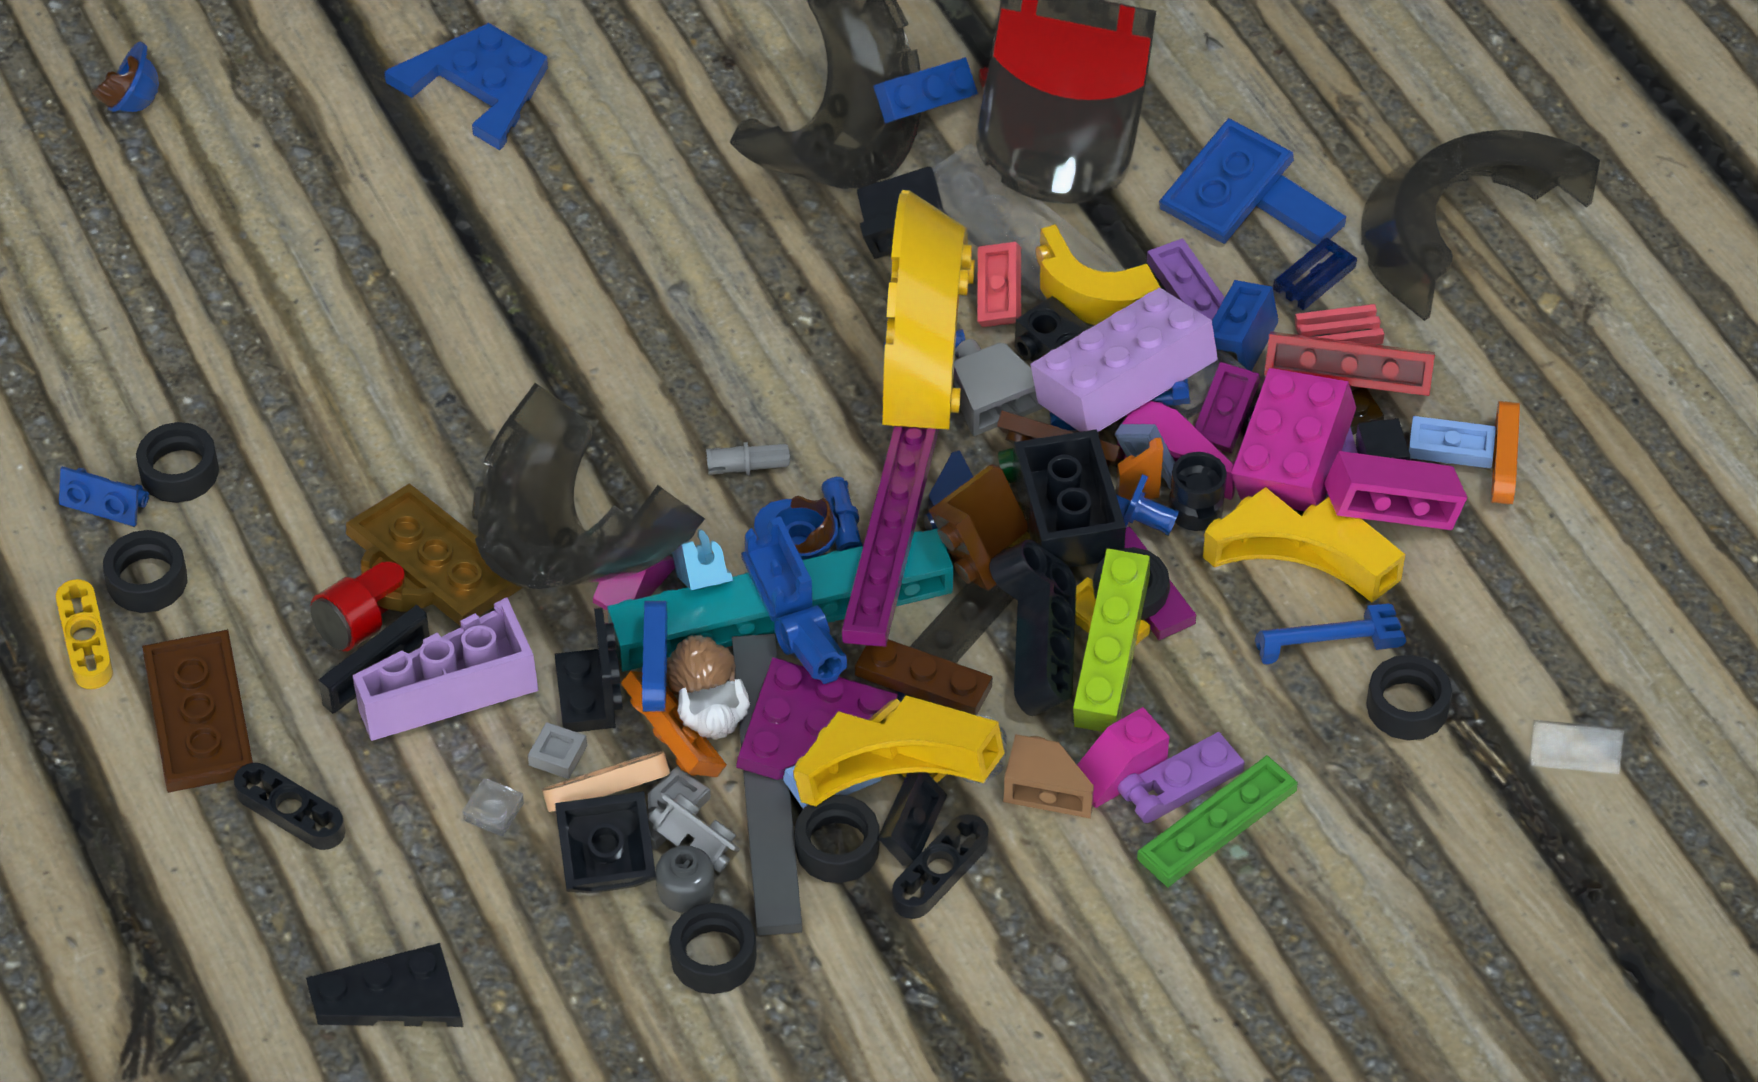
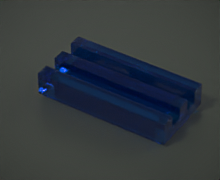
(1321, 276)

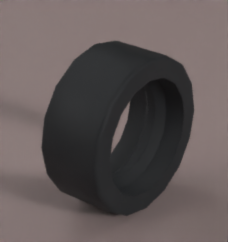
(174, 438)
(140, 546)
(1414, 671)
(837, 867)
(708, 919)

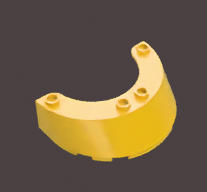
(927, 278)

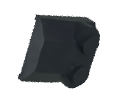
(605, 843)

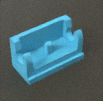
(698, 565)

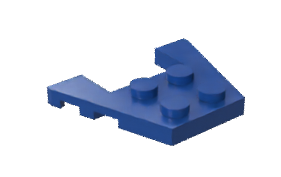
(485, 65)

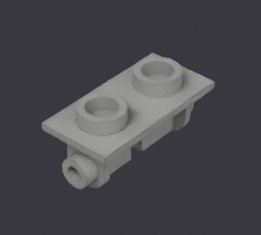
(681, 819)

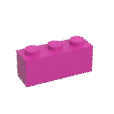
(1395, 490)

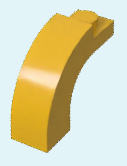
(1085, 291)

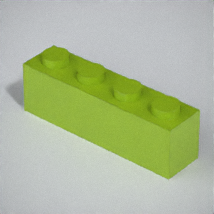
(1111, 640)

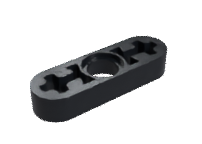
(298, 822)
(936, 884)

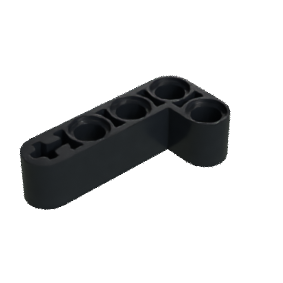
(1044, 623)

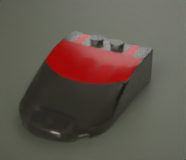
(1064, 95)

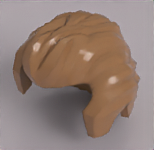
(699, 665)

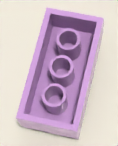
(1124, 361)

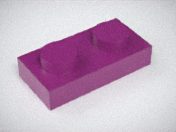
(1227, 405)

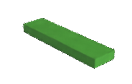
(1217, 821)

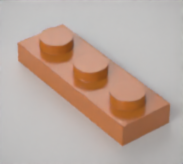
(693, 752)

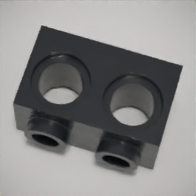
(1046, 329)

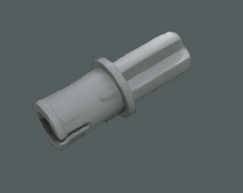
(747, 458)

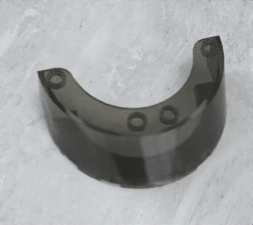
(847, 137)
(1400, 212)
(530, 513)

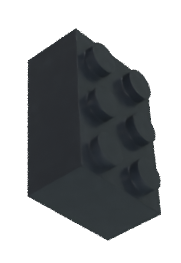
(1069, 497)

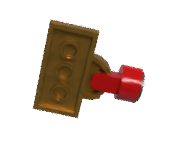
(409, 560)

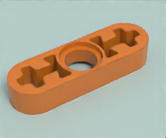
(1505, 453)

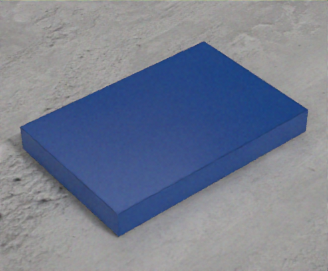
(1226, 180)

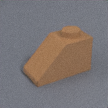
(1046, 778)

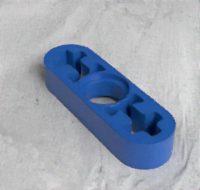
(654, 656)

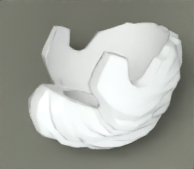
(714, 711)

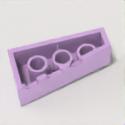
(448, 675)

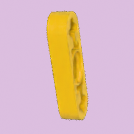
(80, 648)

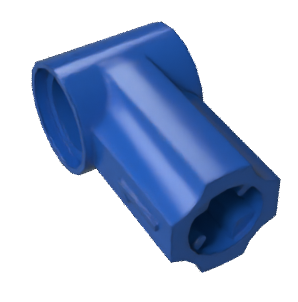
(809, 637)

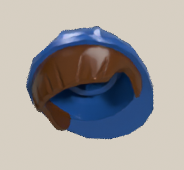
(132, 85)
(807, 521)

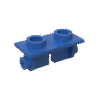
(101, 496)

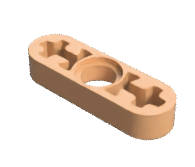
(608, 780)

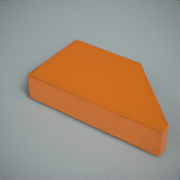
(1147, 463)

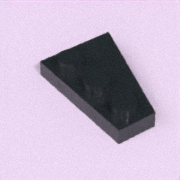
(393, 988)

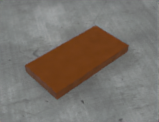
(197, 710)

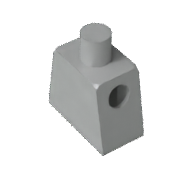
(992, 382)

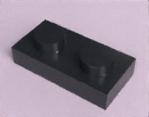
(912, 817)

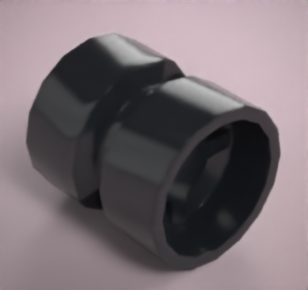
(1197, 490)

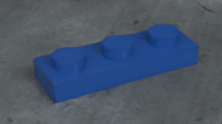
(925, 90)

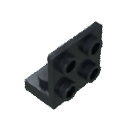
(880, 203)
(590, 682)

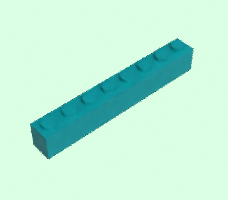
(737, 609)

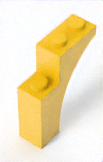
(1319, 538)
(912, 739)

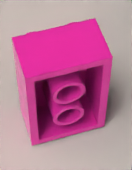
(1294, 437)

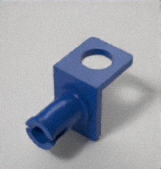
(1146, 510)

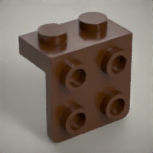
(979, 524)

